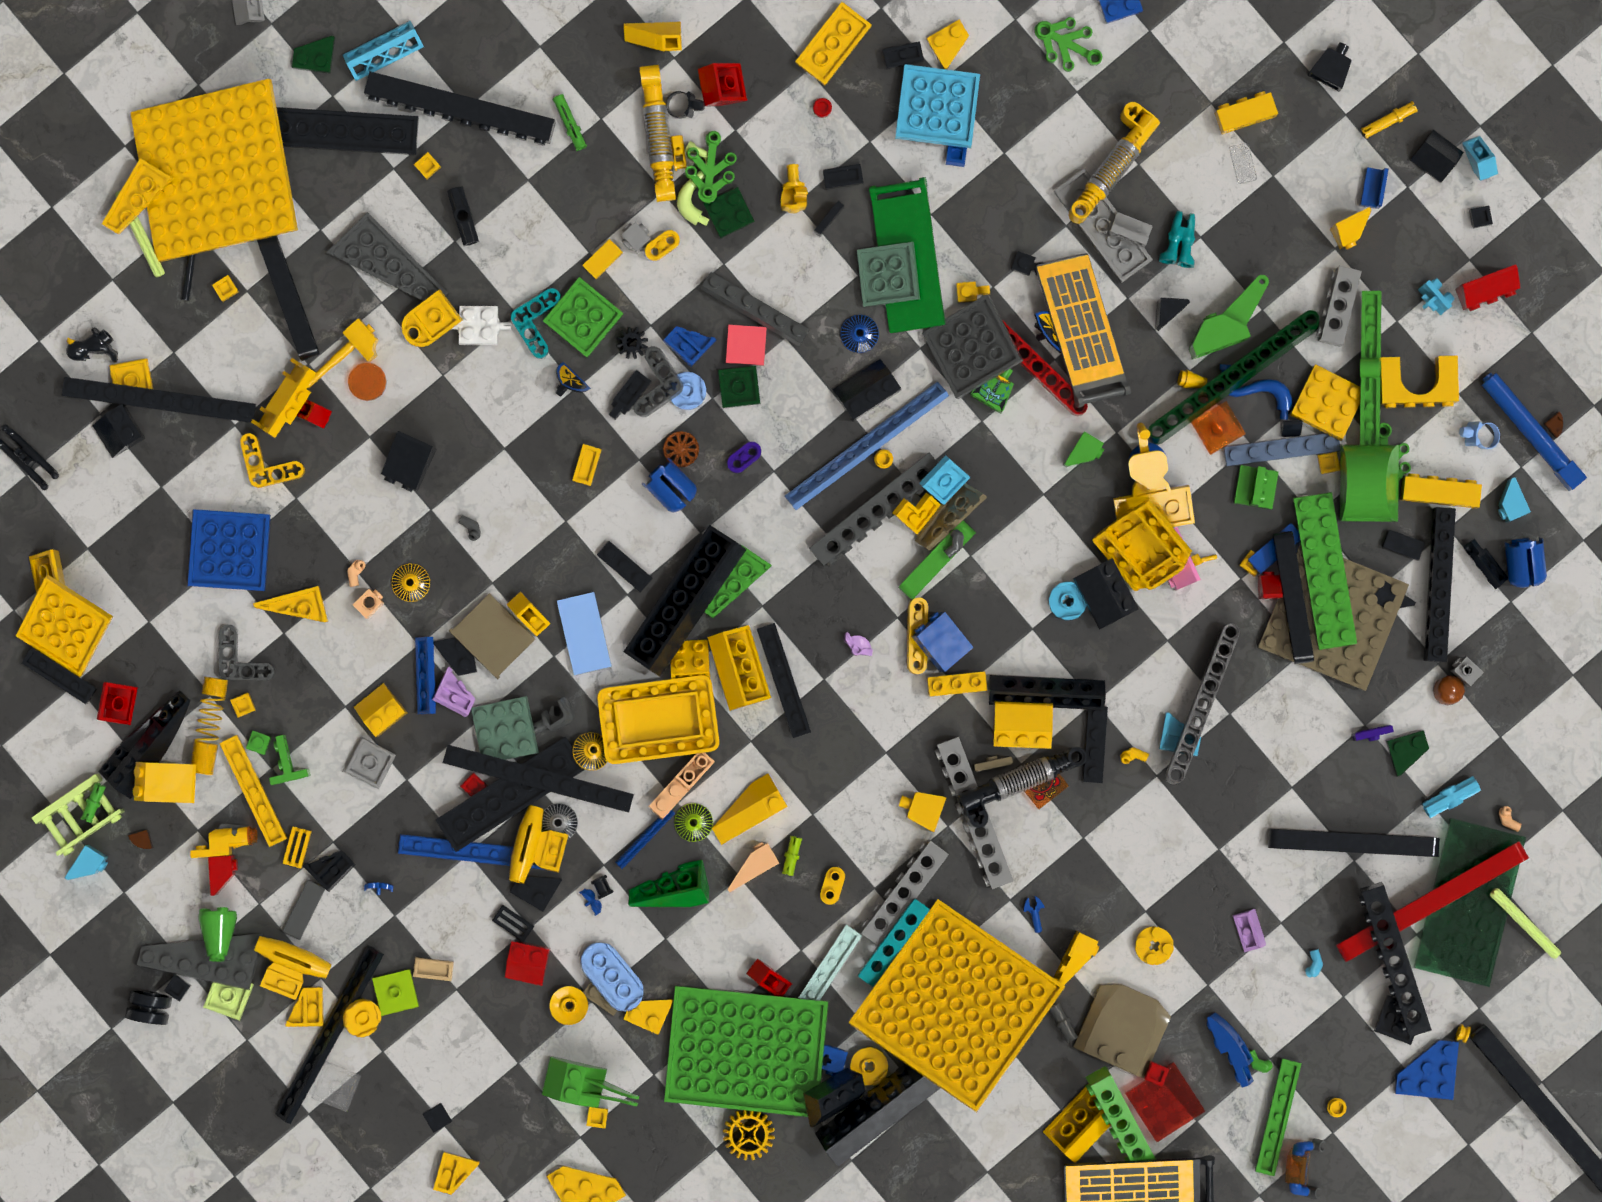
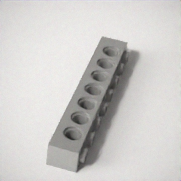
(1003, 875)

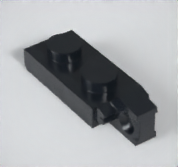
(629, 394)
(1486, 563)

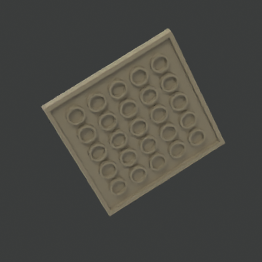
(1372, 626)

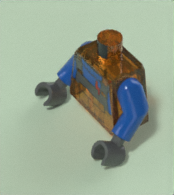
(1298, 1168)

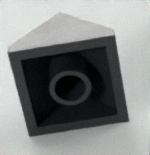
(1437, 156)
(1167, 309)

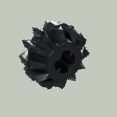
(630, 335)

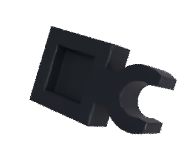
(1025, 264)

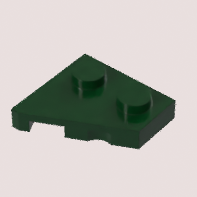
(315, 56)
(1407, 750)

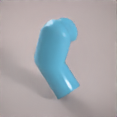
(1317, 964)

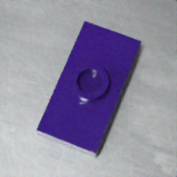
(1372, 734)

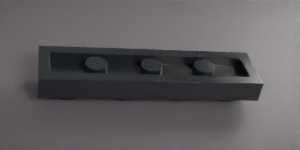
(59, 675)
(1095, 745)

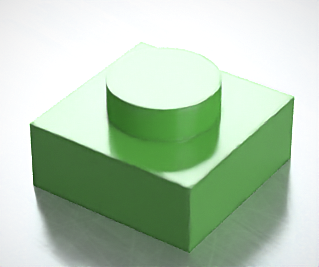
(258, 742)

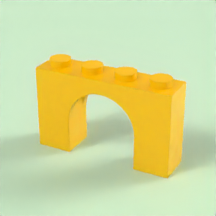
(1443, 392)

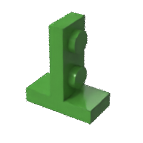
(285, 763)

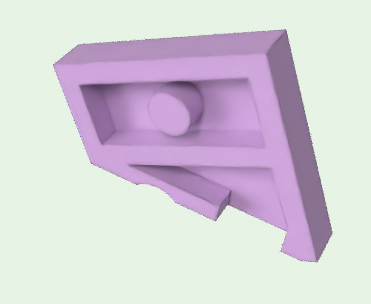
(453, 694)

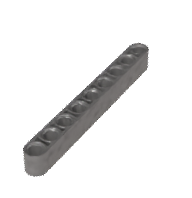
(1209, 697)

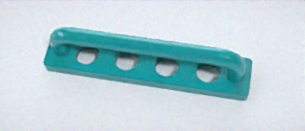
(914, 908)

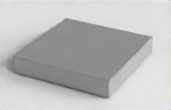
(370, 763)

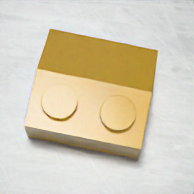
(380, 710)

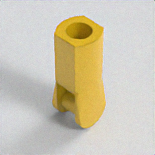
(678, 150)

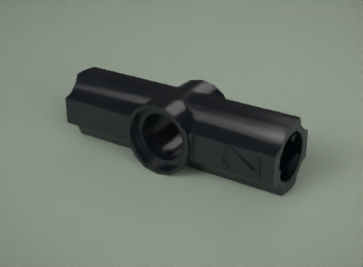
(459, 204)

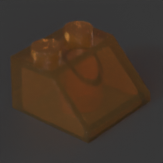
(1218, 428)

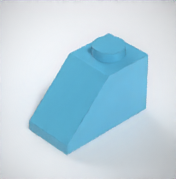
(1480, 158)
(1512, 502)
(87, 863)

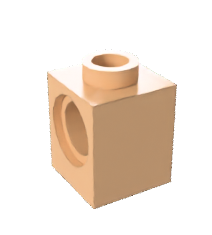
(360, 603)

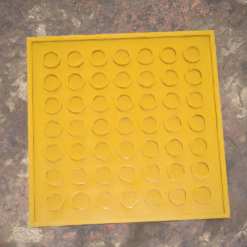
(224, 168)
(957, 1005)

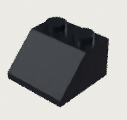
(118, 430)

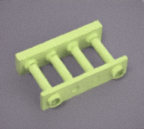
(60, 806)

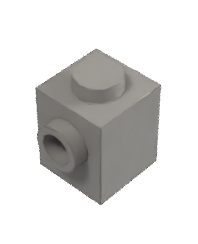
(635, 236)
(1472, 674)

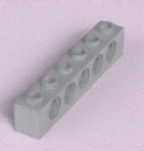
(926, 873)

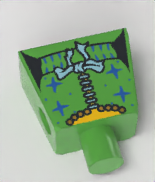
(995, 392)

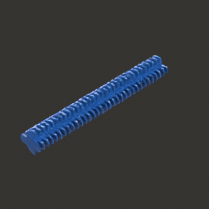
(647, 836)

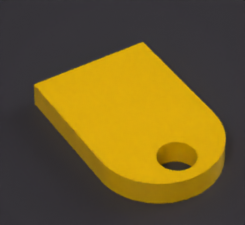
(431, 319)

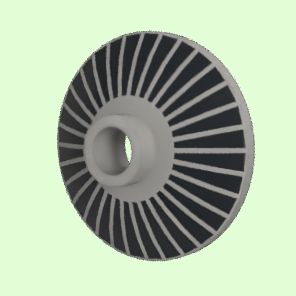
(565, 814)

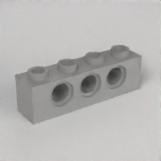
(1351, 278)

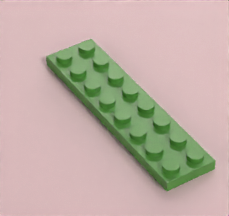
(1325, 571)

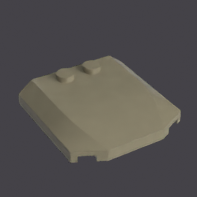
(1123, 1028)

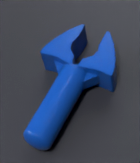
(1034, 913)

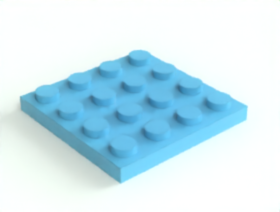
(937, 106)

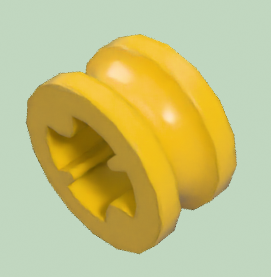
(1462, 1033)

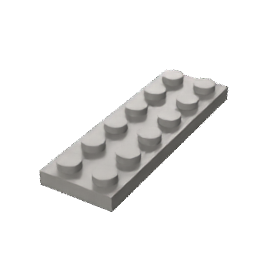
(1120, 255)

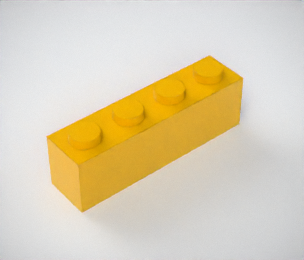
(1440, 491)

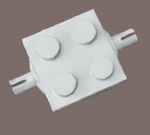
(480, 325)

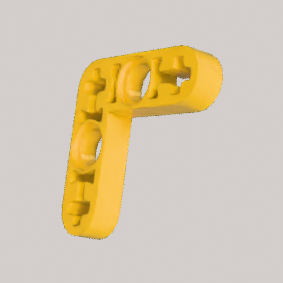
(260, 468)

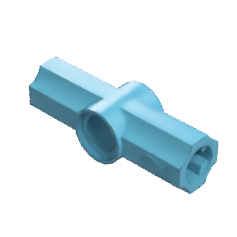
(1451, 797)

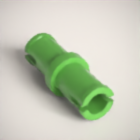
(93, 802)

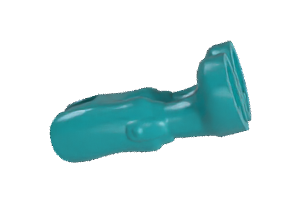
(1182, 234)

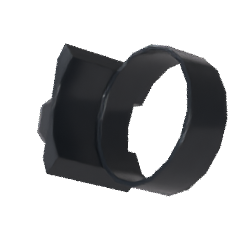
(694, 104)

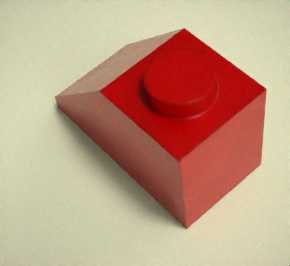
(314, 414)
(1269, 586)
(221, 872)
(768, 978)

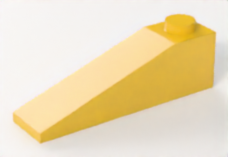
(752, 807)
(1076, 956)

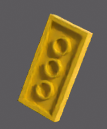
(833, 43)

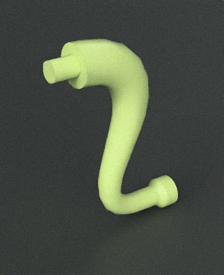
(684, 197)

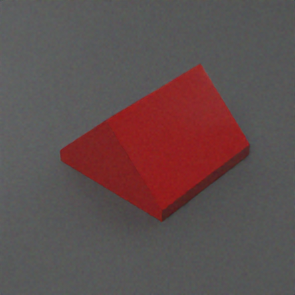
(117, 703)

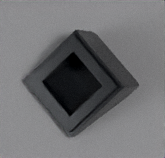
(1291, 428)

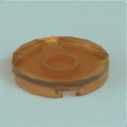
(367, 381)

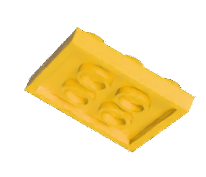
(1327, 402)

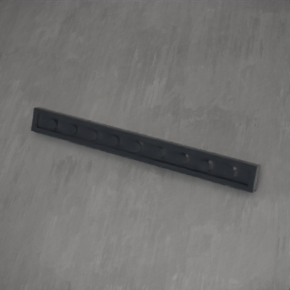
(158, 399)
(538, 778)
(328, 1035)

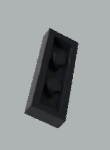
(624, 566)

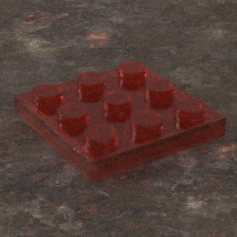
(1165, 1107)

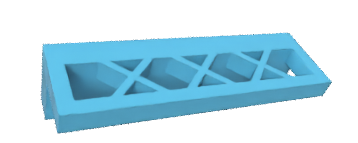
(383, 43)

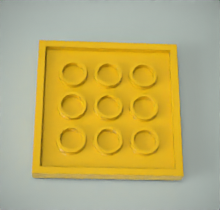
(64, 626)

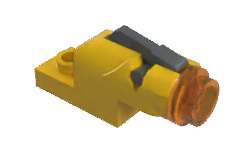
(224, 838)

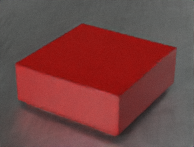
(473, 784)
(1156, 1073)

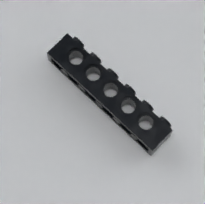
(1055, 691)

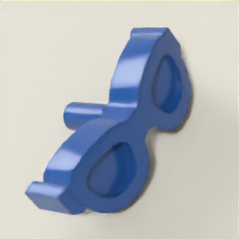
(378, 885)
(589, 895)

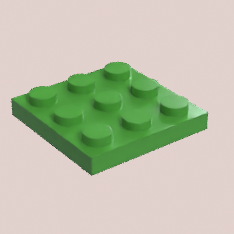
(583, 317)

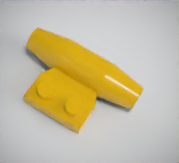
(532, 845)
(288, 966)

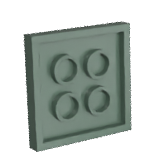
(888, 274)
(505, 729)

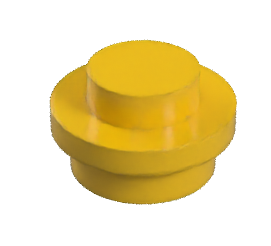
(883, 459)
(1336, 1107)

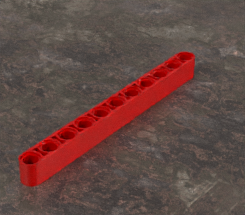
(1438, 898)

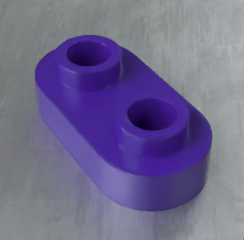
(743, 456)

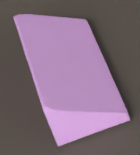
(1249, 930)

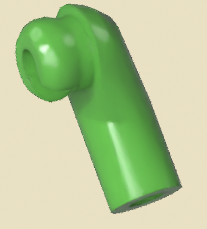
(1260, 1065)

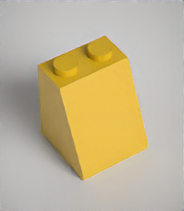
(164, 782)

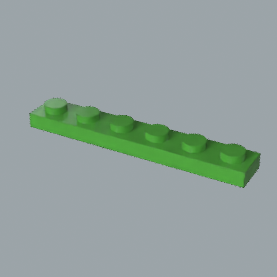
(1278, 1117)

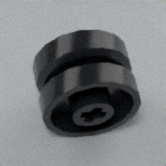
(148, 1007)

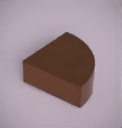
(1555, 424)
(141, 839)

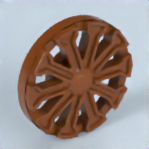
(681, 448)

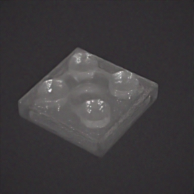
(336, 1086)

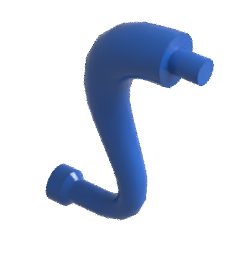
(1275, 387)

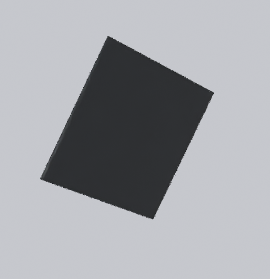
(437, 1117)

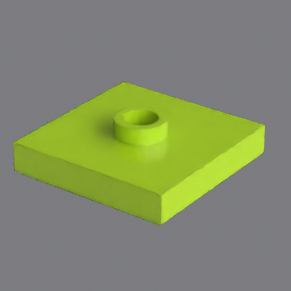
(395, 992)

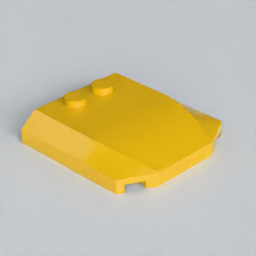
(1144, 547)

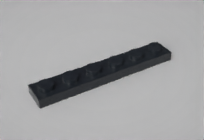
(783, 680)

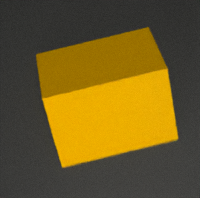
(46, 564)

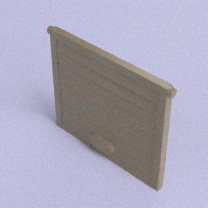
(492, 635)

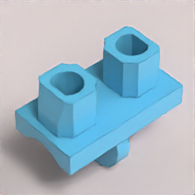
(1434, 298)

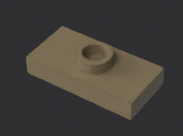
(992, 762)

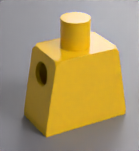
(923, 809)

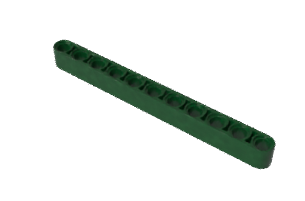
(1236, 369)

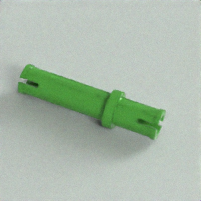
(578, 142)

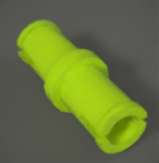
(792, 855)

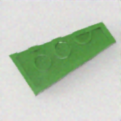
(743, 575)

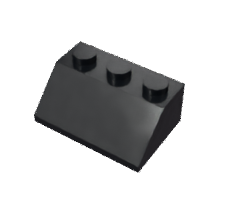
(867, 389)
(1105, 593)
(833, 1095)

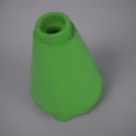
(217, 931)

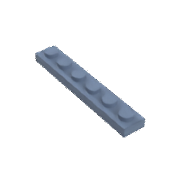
(1280, 449)

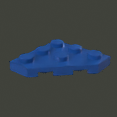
(1431, 1072)

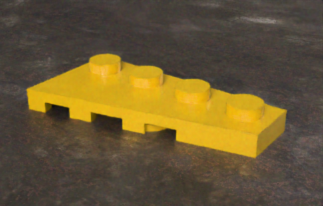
(138, 192)

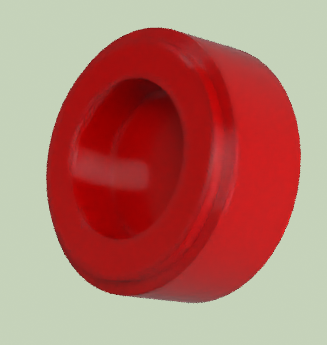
(822, 107)

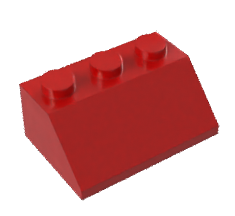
(1489, 288)

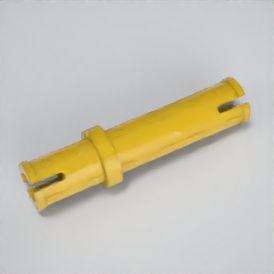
(1395, 116)

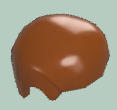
(1449, 690)

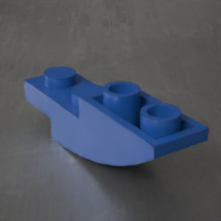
(1228, 1040)

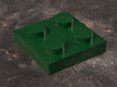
(729, 213)
(739, 387)

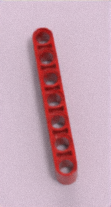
(1046, 371)

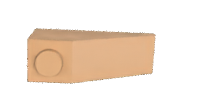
(757, 863)

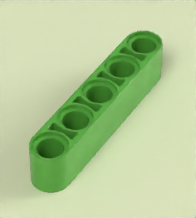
(933, 563)

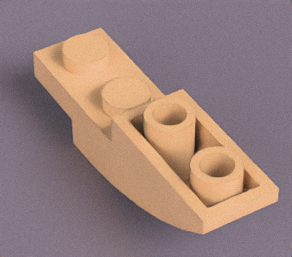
(681, 784)

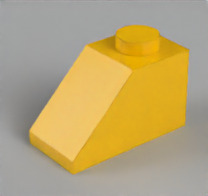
(528, 614)

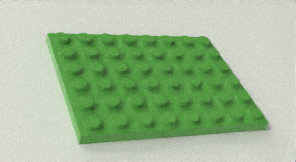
(744, 1050)

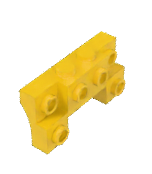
(287, 399)

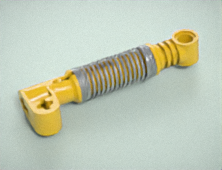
(654, 111)
(1127, 151)

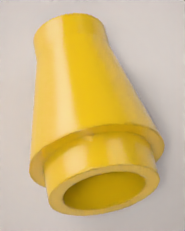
(1191, 380)

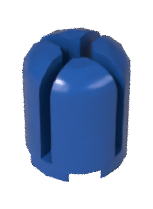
(664, 493)
(1526, 562)

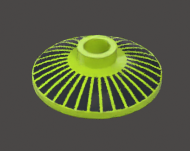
(703, 818)

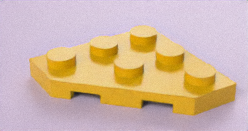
(584, 1186)

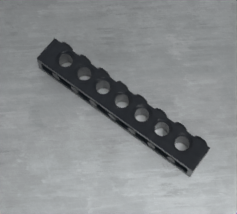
(1439, 584)
(1420, 1023)

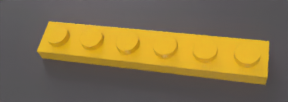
(253, 790)

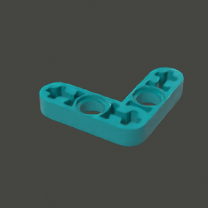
(527, 323)

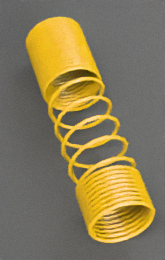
(205, 753)

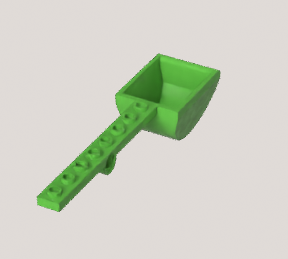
(1370, 470)

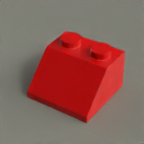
(722, 84)
(527, 962)

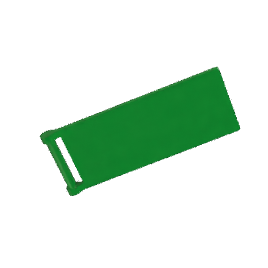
(905, 221)

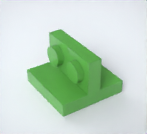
(1256, 487)

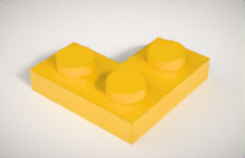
(916, 517)

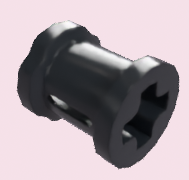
(602, 886)

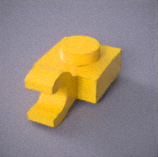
(968, 291)

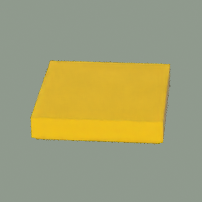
(132, 373)

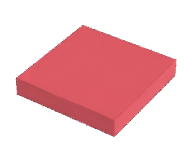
(746, 345)

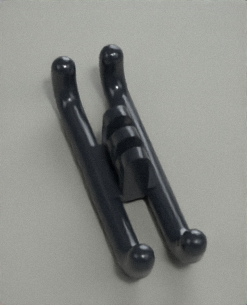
(27, 457)

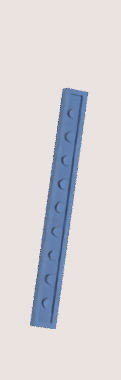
(866, 445)

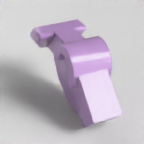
(858, 645)

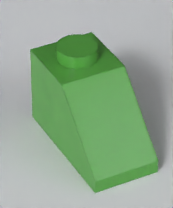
(1085, 450)

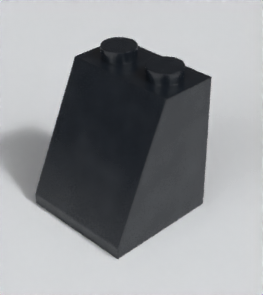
(408, 461)

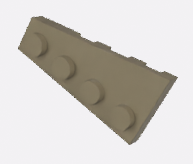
(950, 516)

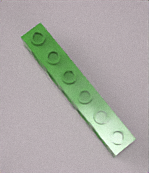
(1101, 1081)

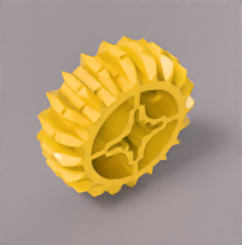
(760, 1145)

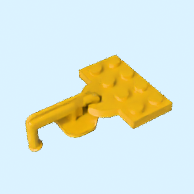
(1148, 471)

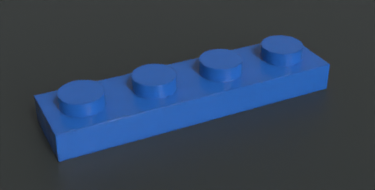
(425, 675)

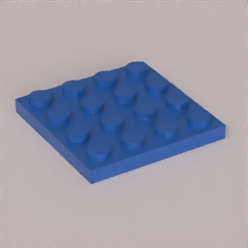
(229, 550)

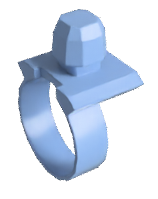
(1470, 434)

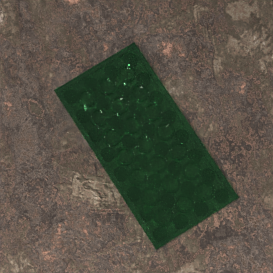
(1467, 933)

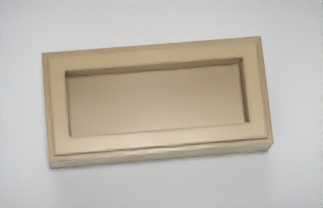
(433, 969)

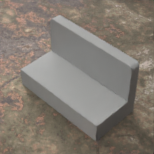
(248, 11)
(1130, 229)

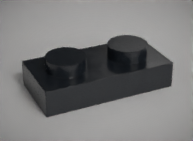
(903, 55)

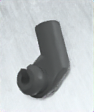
(472, 526)
(957, 543)

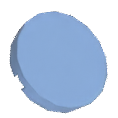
(693, 391)

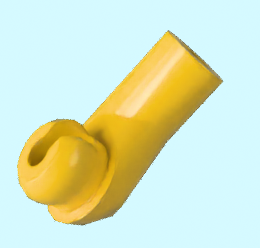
(1133, 753)

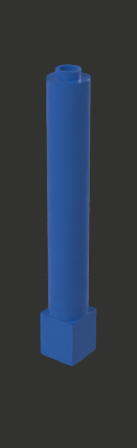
(1565, 470)

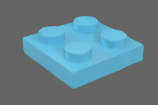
(944, 480)

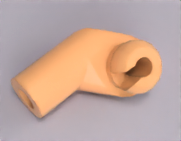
(353, 572)
(1506, 819)

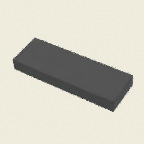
(304, 910)

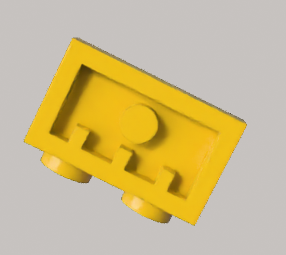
(691, 660)

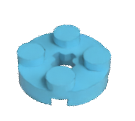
(1058, 595)

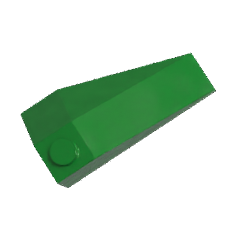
(679, 888)

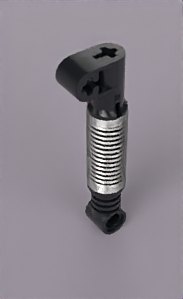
(1016, 781)

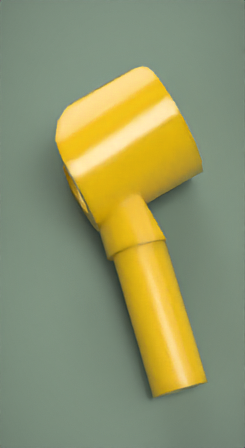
(1197, 560)

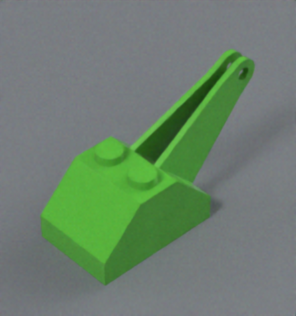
(1231, 326)
(580, 1084)

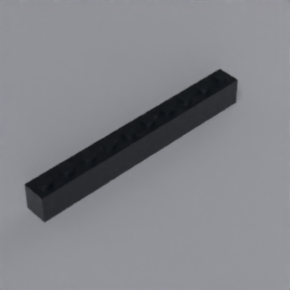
(460, 108)

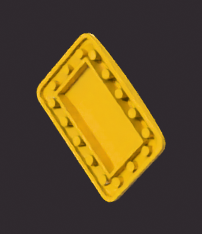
(658, 719)

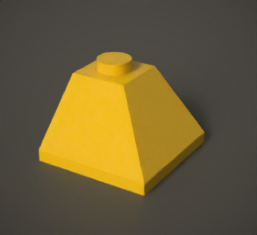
(1350, 229)

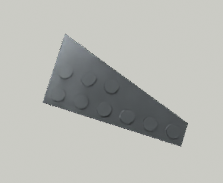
(380, 255)

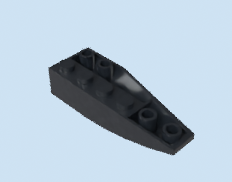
(145, 744)

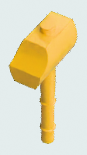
(359, 337)

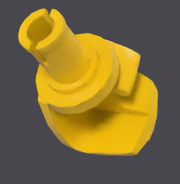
(794, 192)

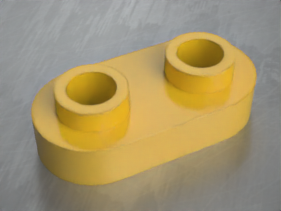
(661, 244)
(832, 885)

